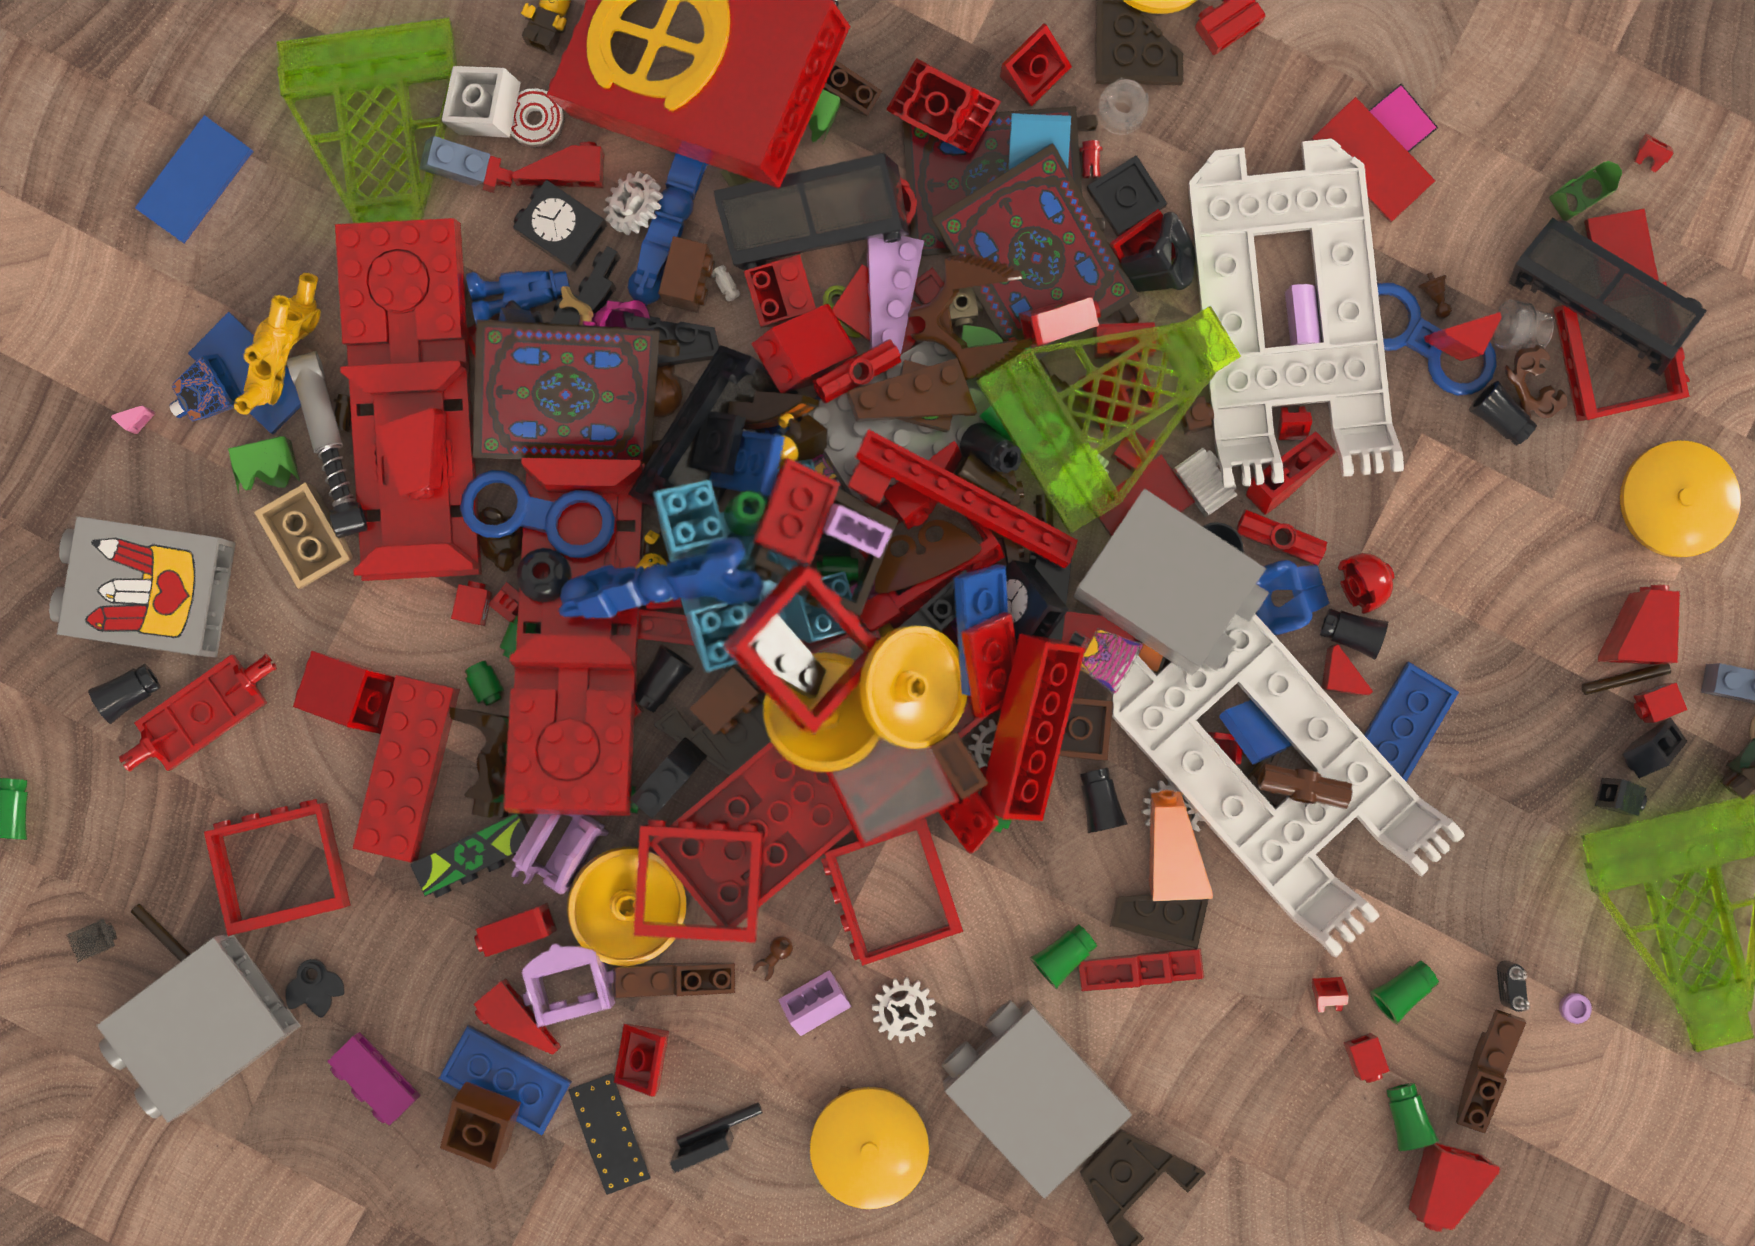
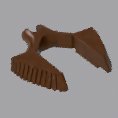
(962, 273)

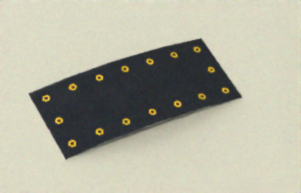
(608, 1134)

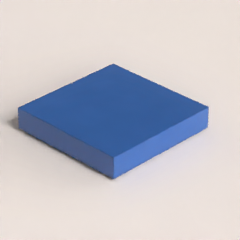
(1254, 732)

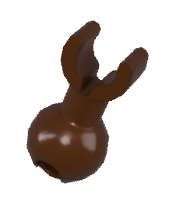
(777, 951)

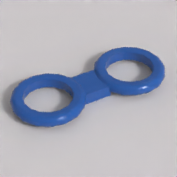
(1414, 339)
(537, 514)

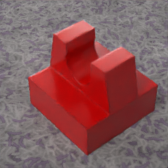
(1656, 149)
(496, 175)
(1294, 424)
(506, 602)
(1329, 992)

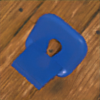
(1307, 592)

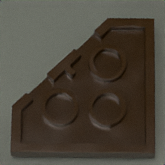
(1133, 48)

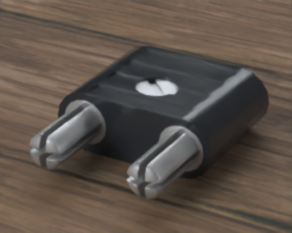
(1512, 986)

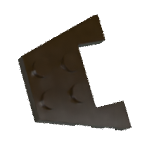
(723, 751)
(1124, 1172)

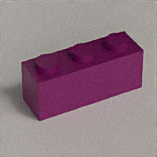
(373, 1079)

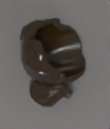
(504, 549)

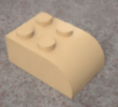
(303, 534)

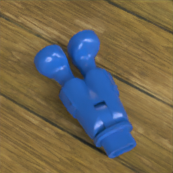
(525, 288)

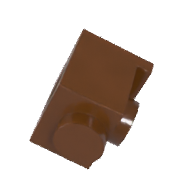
(1198, 416)

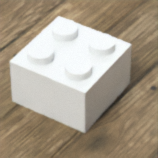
(481, 101)

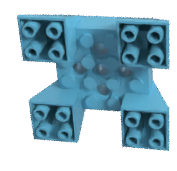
(688, 526)

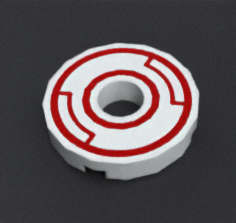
(544, 132)

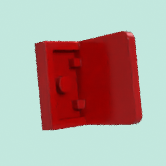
(970, 819)

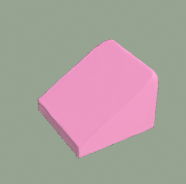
(134, 419)

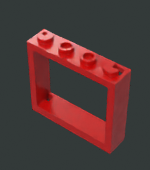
(1580, 380)
(921, 593)
(739, 648)
(224, 879)
(849, 919)
(697, 931)

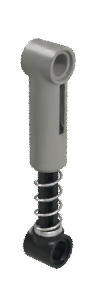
(308, 377)

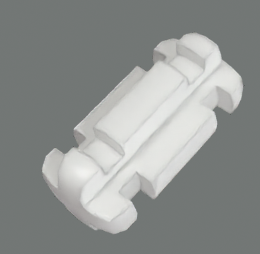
(725, 283)

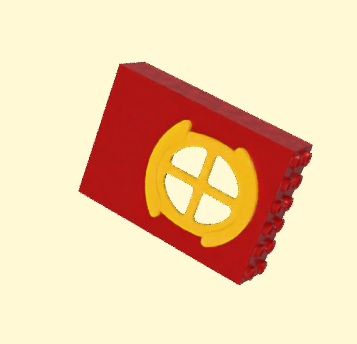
(738, 100)

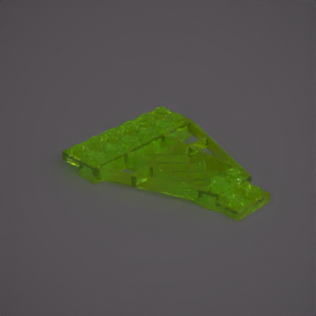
(363, 62)
(1054, 442)
(1675, 845)

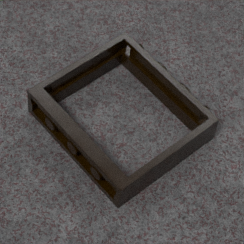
(771, 571)

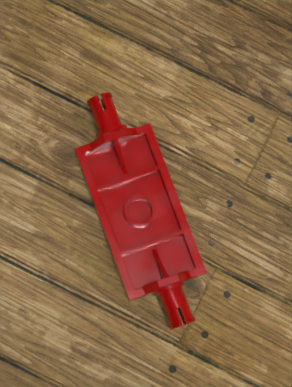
(199, 713)

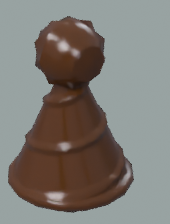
(1436, 291)

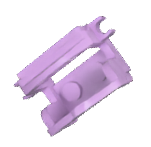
(568, 854)
(559, 960)

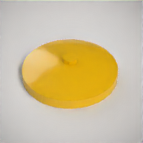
(1680, 499)
(912, 687)
(839, 741)
(604, 906)
(869, 1147)

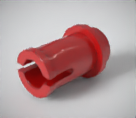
(1090, 157)

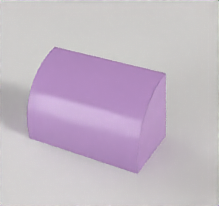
(1302, 314)
(857, 530)
(814, 1003)

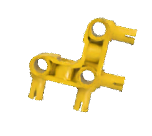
(274, 338)

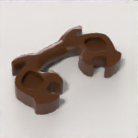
(1528, 361)

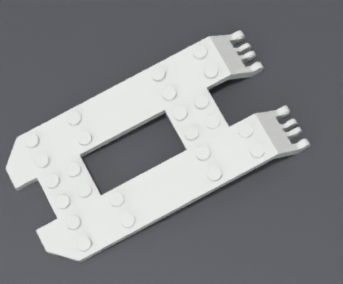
(1350, 361)
(1280, 841)

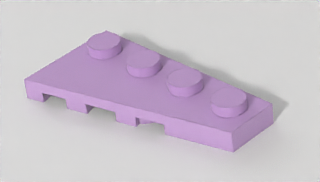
(891, 287)

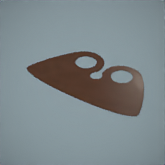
(939, 557)

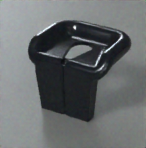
(1153, 268)

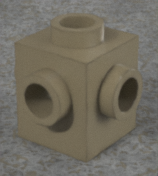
(968, 314)

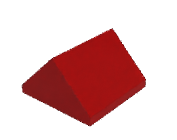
(1035, 66)
(1140, 237)
(1466, 339)
(641, 1058)

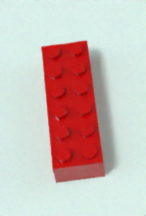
(1031, 727)
(406, 769)

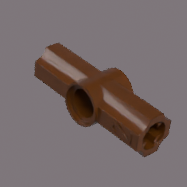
(1305, 786)

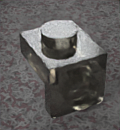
(92, 940)

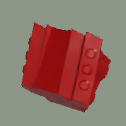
(943, 106)

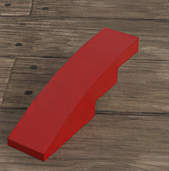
(1141, 969)

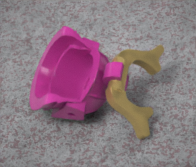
(607, 316)

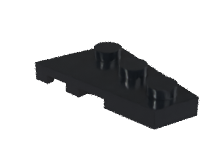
(695, 340)

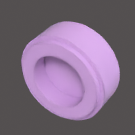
(1575, 1008)

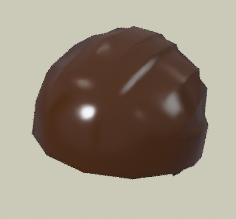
(668, 392)

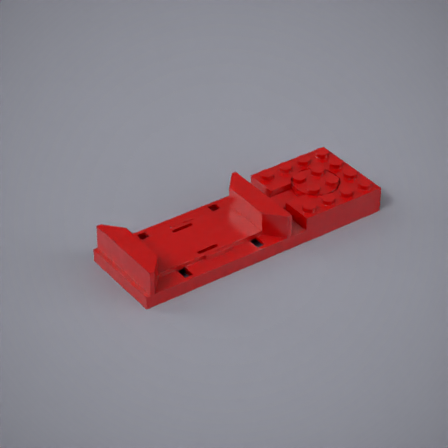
(405, 356)
(575, 678)
(784, 801)

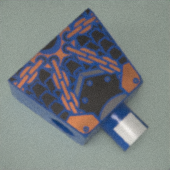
(204, 390)

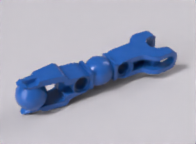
(676, 207)
(713, 574)

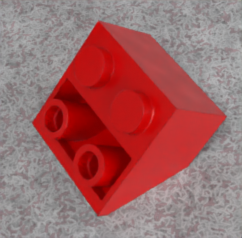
(779, 291)
(1125, 393)

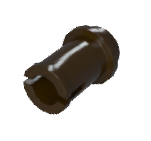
(343, 412)
(1044, 509)

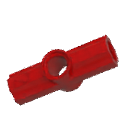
(872, 364)
(1298, 545)

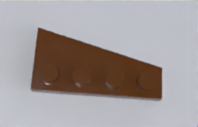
(917, 394)

